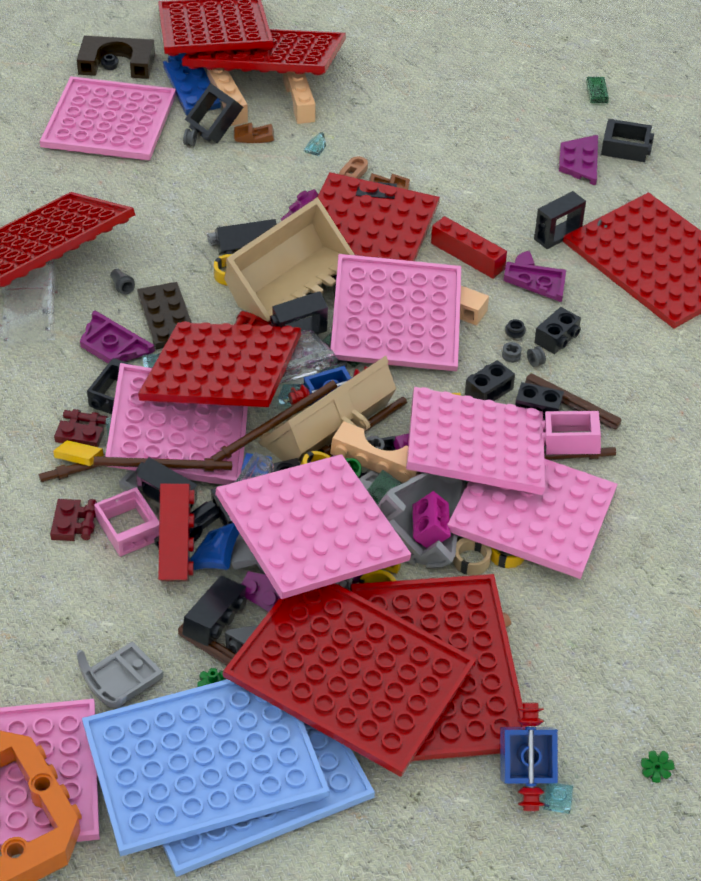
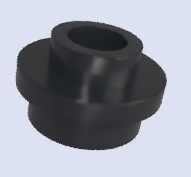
(109, 62)
(515, 328)

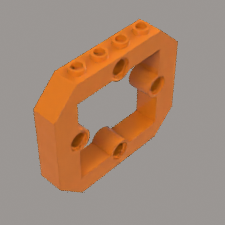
(55, 847)

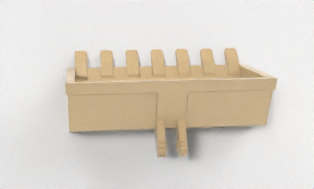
(286, 261)
(319, 422)

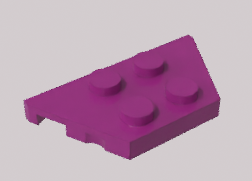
(580, 158)
(110, 340)

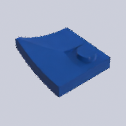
(216, 548)

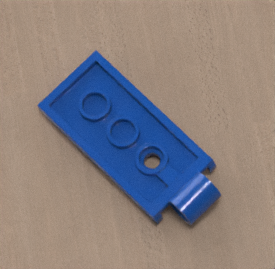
(188, 86)

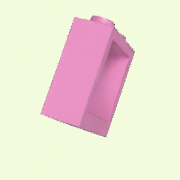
(571, 441)
(135, 537)

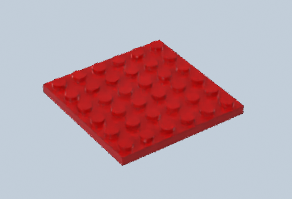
(378, 225)
(221, 364)

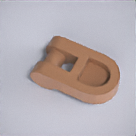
(356, 165)

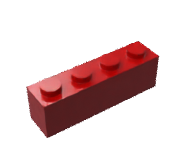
(468, 247)
(174, 532)

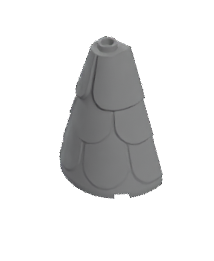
(398, 510)

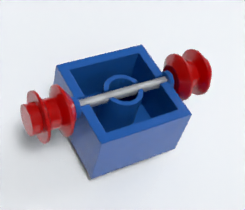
(316, 381)
(529, 755)

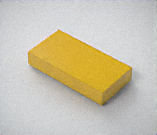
(77, 452)

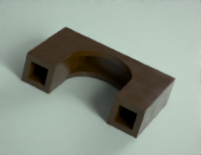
(139, 51)

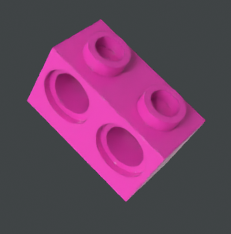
(430, 520)

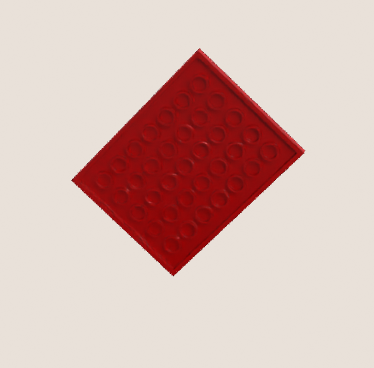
(213, 26)
(291, 52)
(55, 230)
(648, 255)
(469, 617)
(352, 672)

